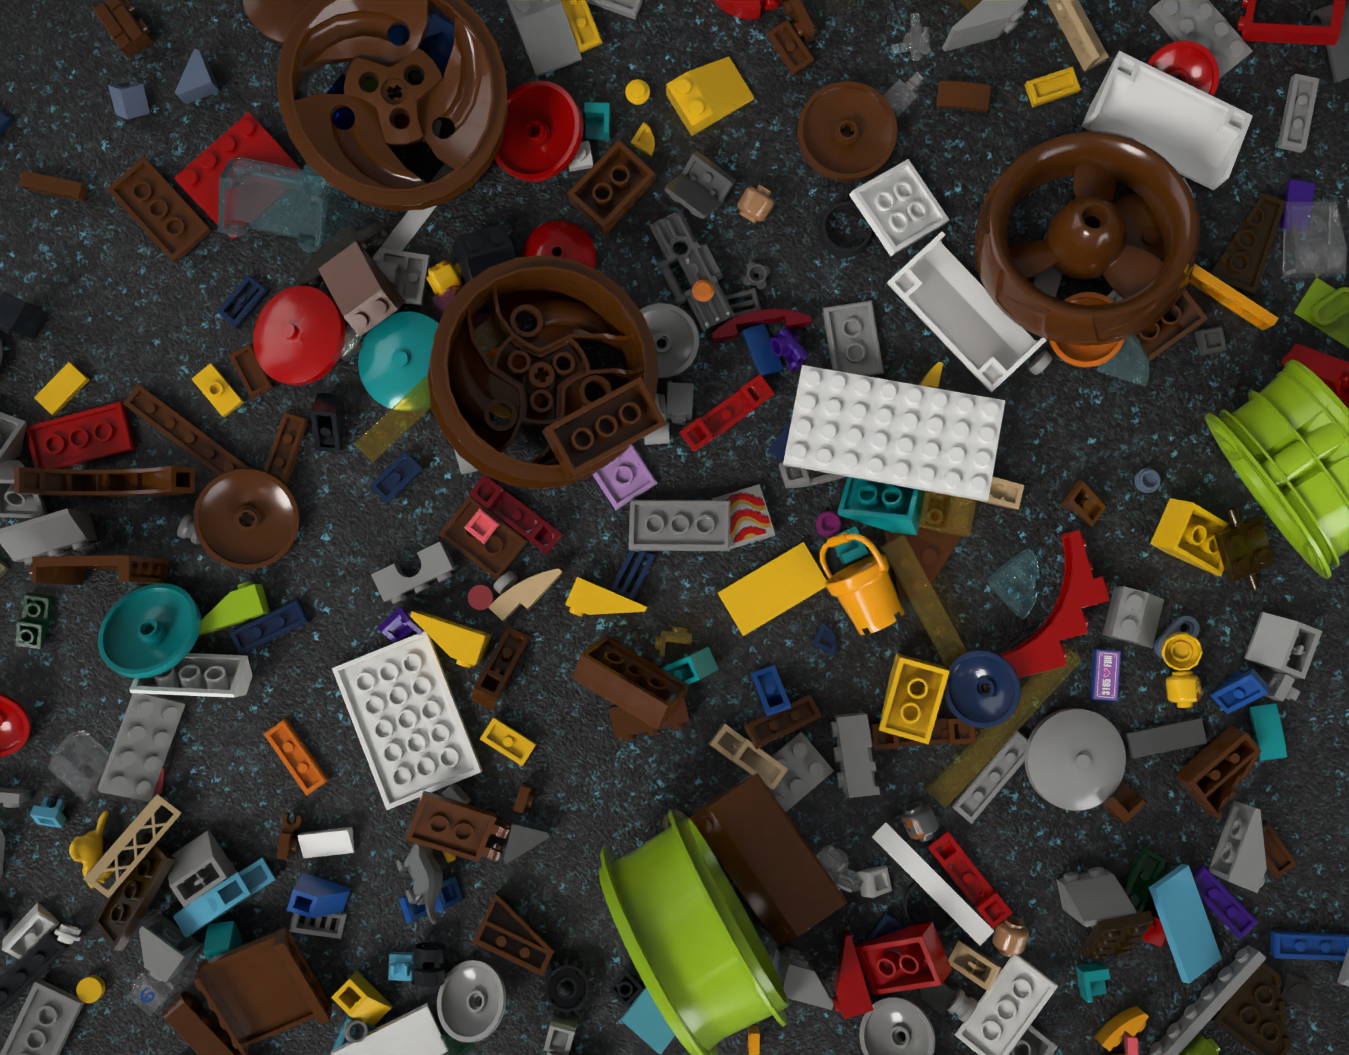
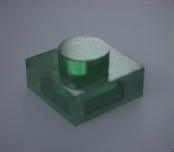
(456, 1047)

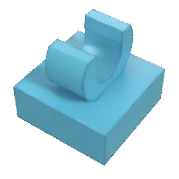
(49, 816)
(400, 966)

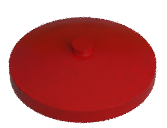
(540, 131)
(299, 335)

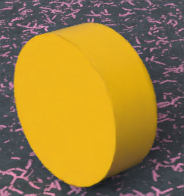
(90, 989)

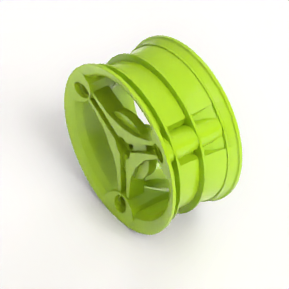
(1294, 460)

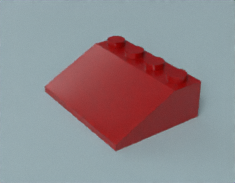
(242, 140)

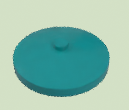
(396, 356)
(149, 631)

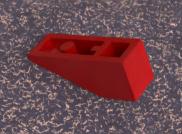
(849, 984)

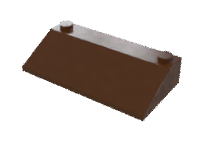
(768, 859)

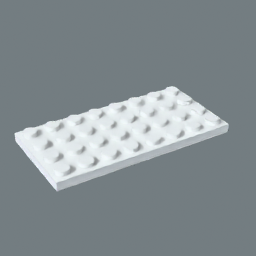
(894, 433)

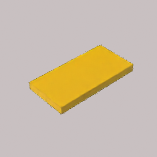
(773, 589)

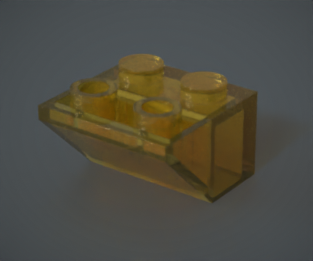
(947, 514)

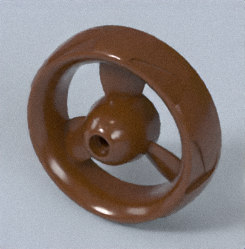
(1089, 238)

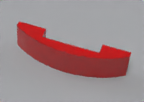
(727, 413)
(969, 880)

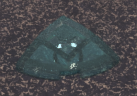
(1128, 363)
(1016, 582)

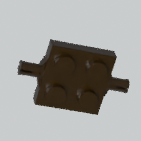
(1244, 548)

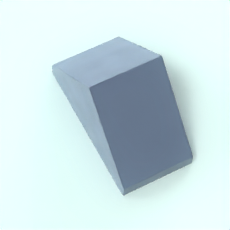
(196, 79)

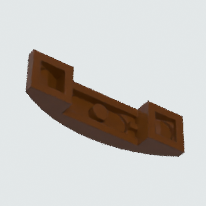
(945, 731)

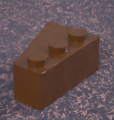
(512, 937)

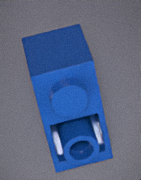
(317, 897)

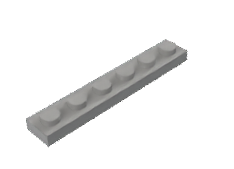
(1209, 1003)

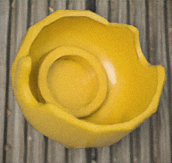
(1181, 651)

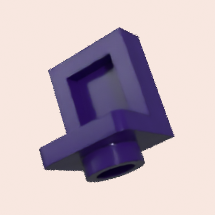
(399, 625)

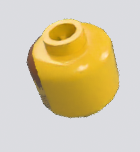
(444, 276)
(1183, 688)

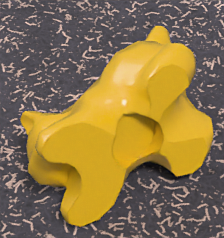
(89, 849)

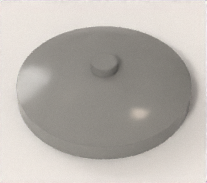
(1075, 759)

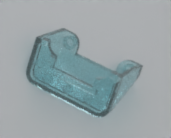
(273, 201)

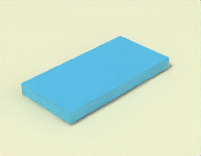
(1185, 923)

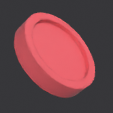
(480, 597)

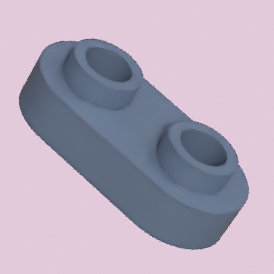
(1192, 628)

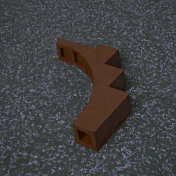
(107, 483)

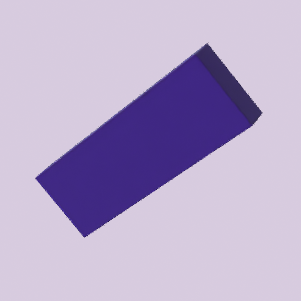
(1223, 903)

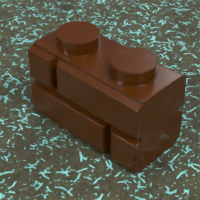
(122, 25)

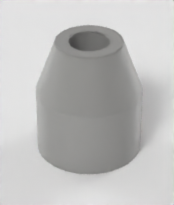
(359, 1035)

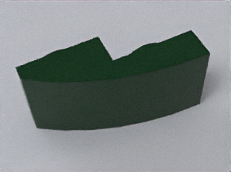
(35, 620)

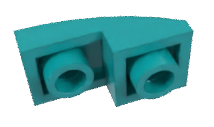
(1268, 732)

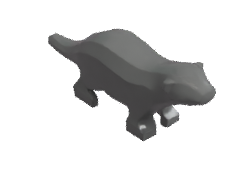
(426, 877)

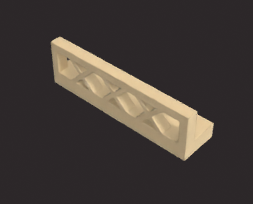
(1079, 32)
(125, 838)

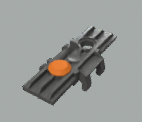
(699, 267)

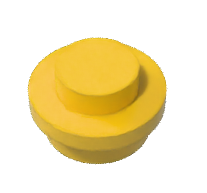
(637, 92)

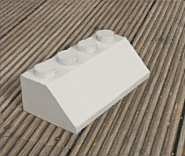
(200, 676)

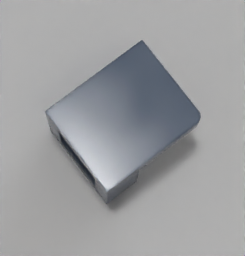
(129, 99)

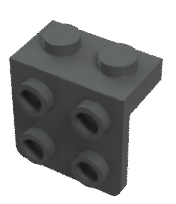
(700, 186)

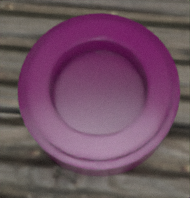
(828, 523)

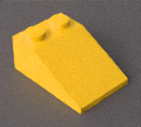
(708, 94)
(1189, 535)
(457, 640)
(913, 698)

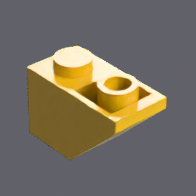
(361, 1000)

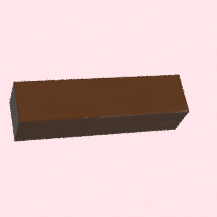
(53, 186)

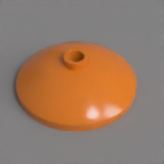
(1087, 355)

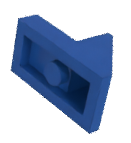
(770, 690)
(1239, 690)

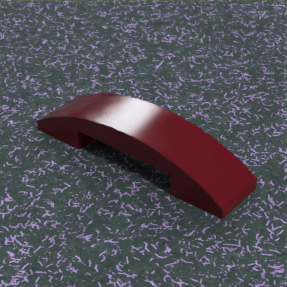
(791, 319)
(515, 514)

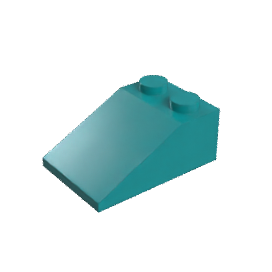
(882, 505)

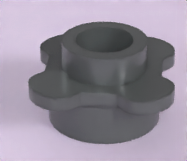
(752, 269)

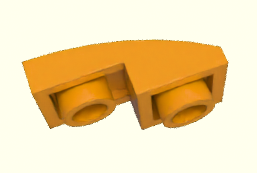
(1131, 1020)

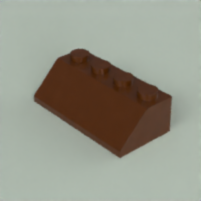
(630, 682)

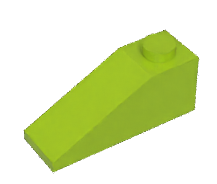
(236, 607)

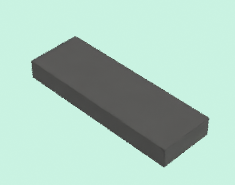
(1166, 738)

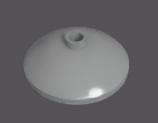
(680, 334)
(459, 1001)
(882, 1028)

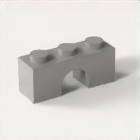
(435, 564)

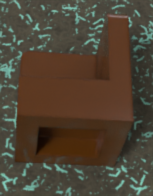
(1124, 803)

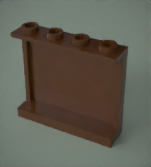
(69, 569)
(262, 989)

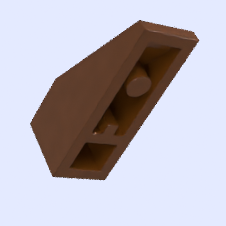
(499, 668)

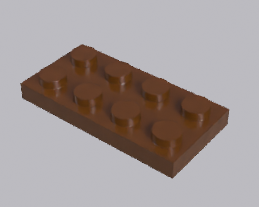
(159, 209)

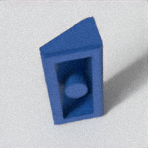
(758, 345)

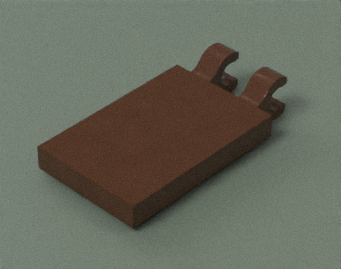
(456, 828)

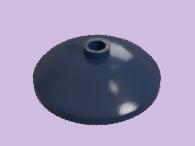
(967, 695)

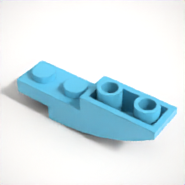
(224, 897)

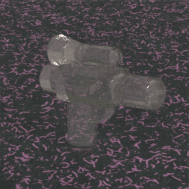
(915, 41)

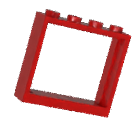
(1292, 33)

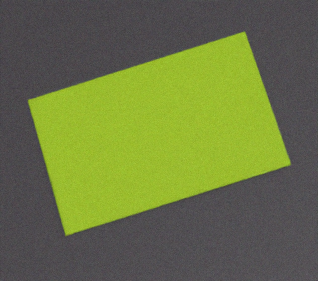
(1318, 290)

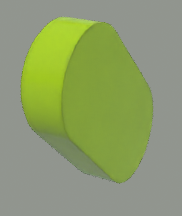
(1330, 308)

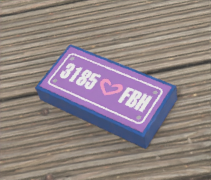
(1105, 675)

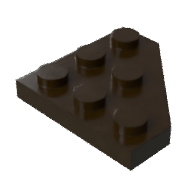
(1257, 1014)

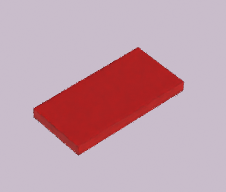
(81, 437)

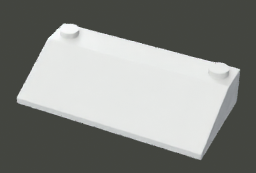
(1171, 117)
(963, 314)

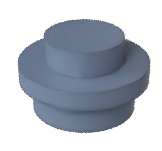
(1147, 480)

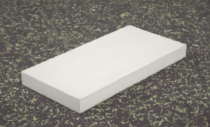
(1007, 1008)
(407, 1035)

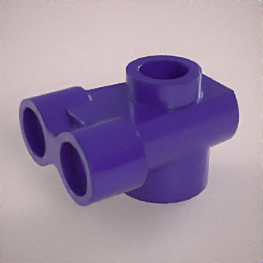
(788, 344)

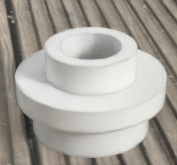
(68, 934)

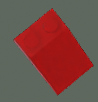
(904, 960)

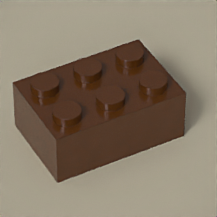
(611, 187)

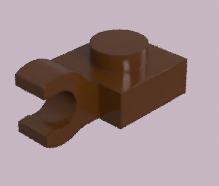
(288, 841)

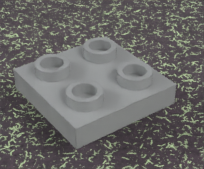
(406, 273)

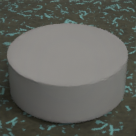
(1040, 362)
(505, 582)

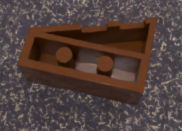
(1218, 770)

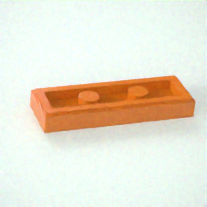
(296, 756)

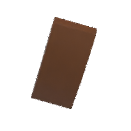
(964, 95)

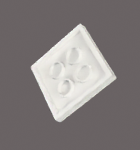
(899, 207)

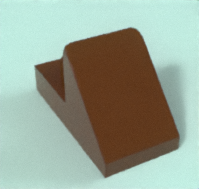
(1083, 503)

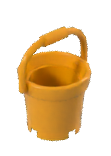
(863, 586)

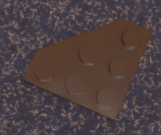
(930, 549)

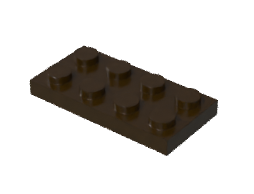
(131, 899)
(1116, 936)

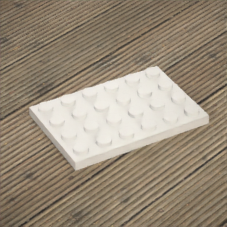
(407, 720)

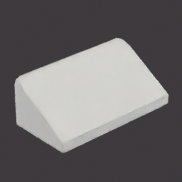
(326, 842)
(28, 931)

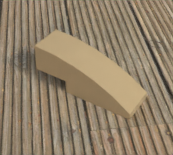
(524, 593)
(745, 755)

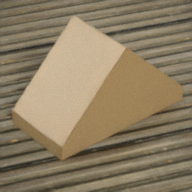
(974, 965)

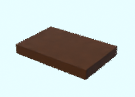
(496, 553)

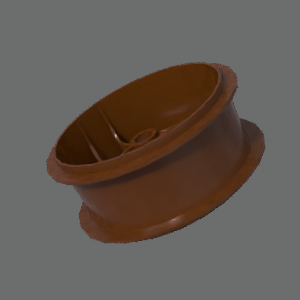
(359, 158)
(569, 306)

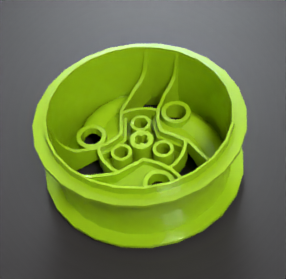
(691, 938)

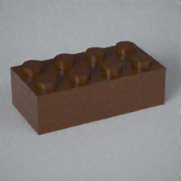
(604, 427)

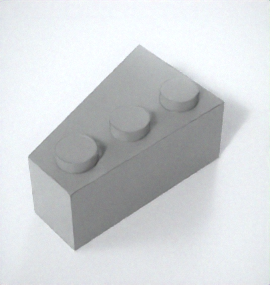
(854, 755)

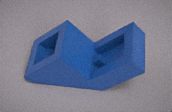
(448, 896)

